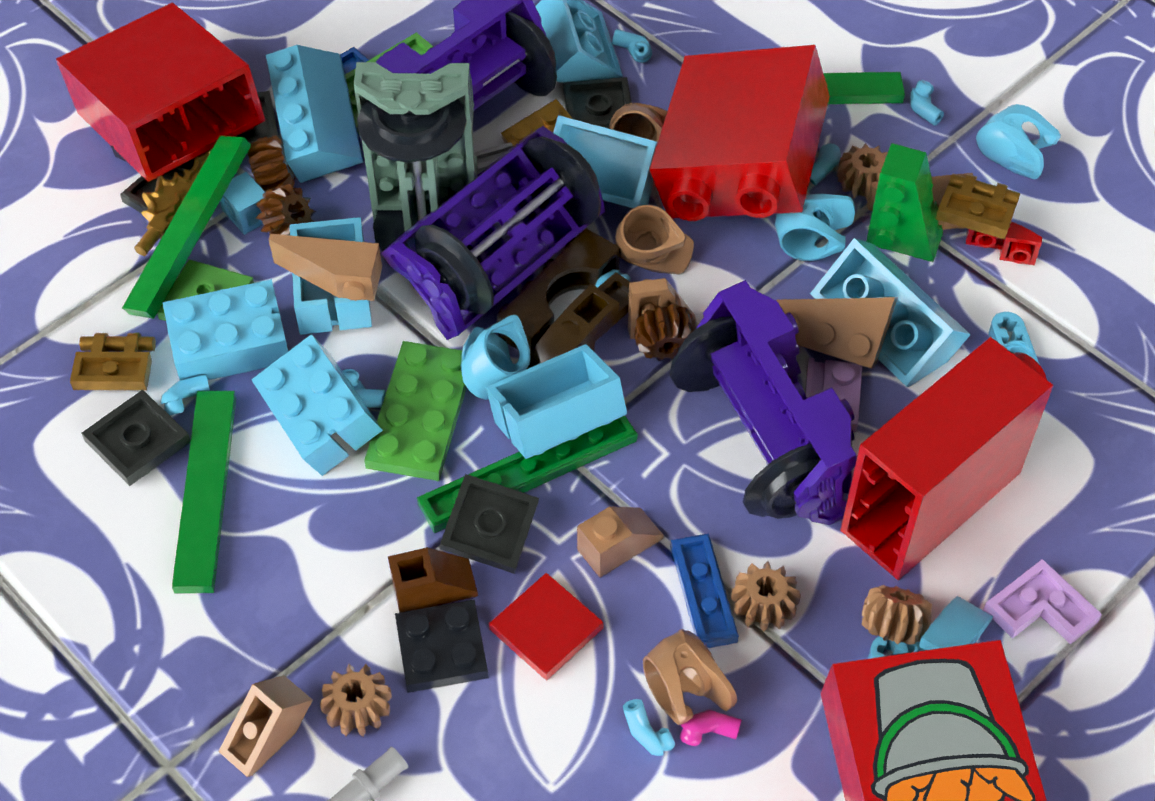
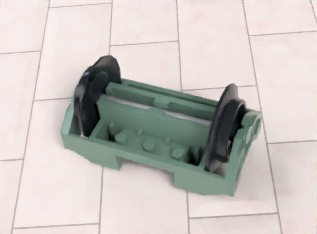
(414, 142)

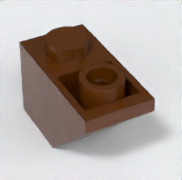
(430, 578)

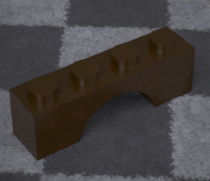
(573, 269)

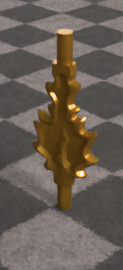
(165, 202)

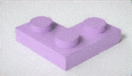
(1042, 594)

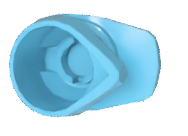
(1008, 144)
(819, 218)
(487, 356)

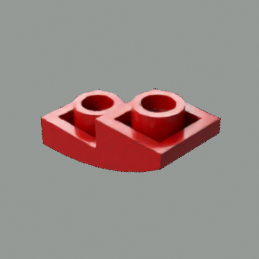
(1018, 246)

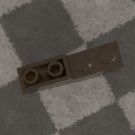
(584, 319)

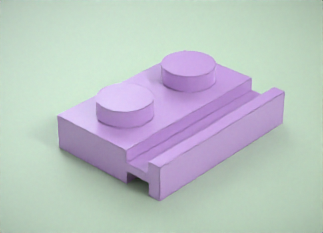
(841, 376)

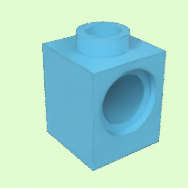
(240, 202)

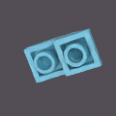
(956, 625)

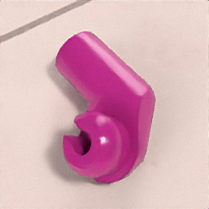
(708, 722)

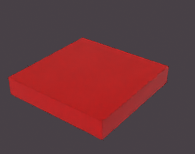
(546, 626)

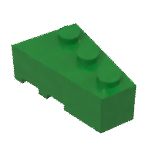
(905, 207)

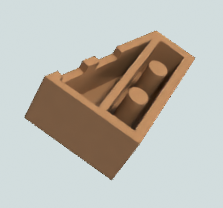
(842, 326)

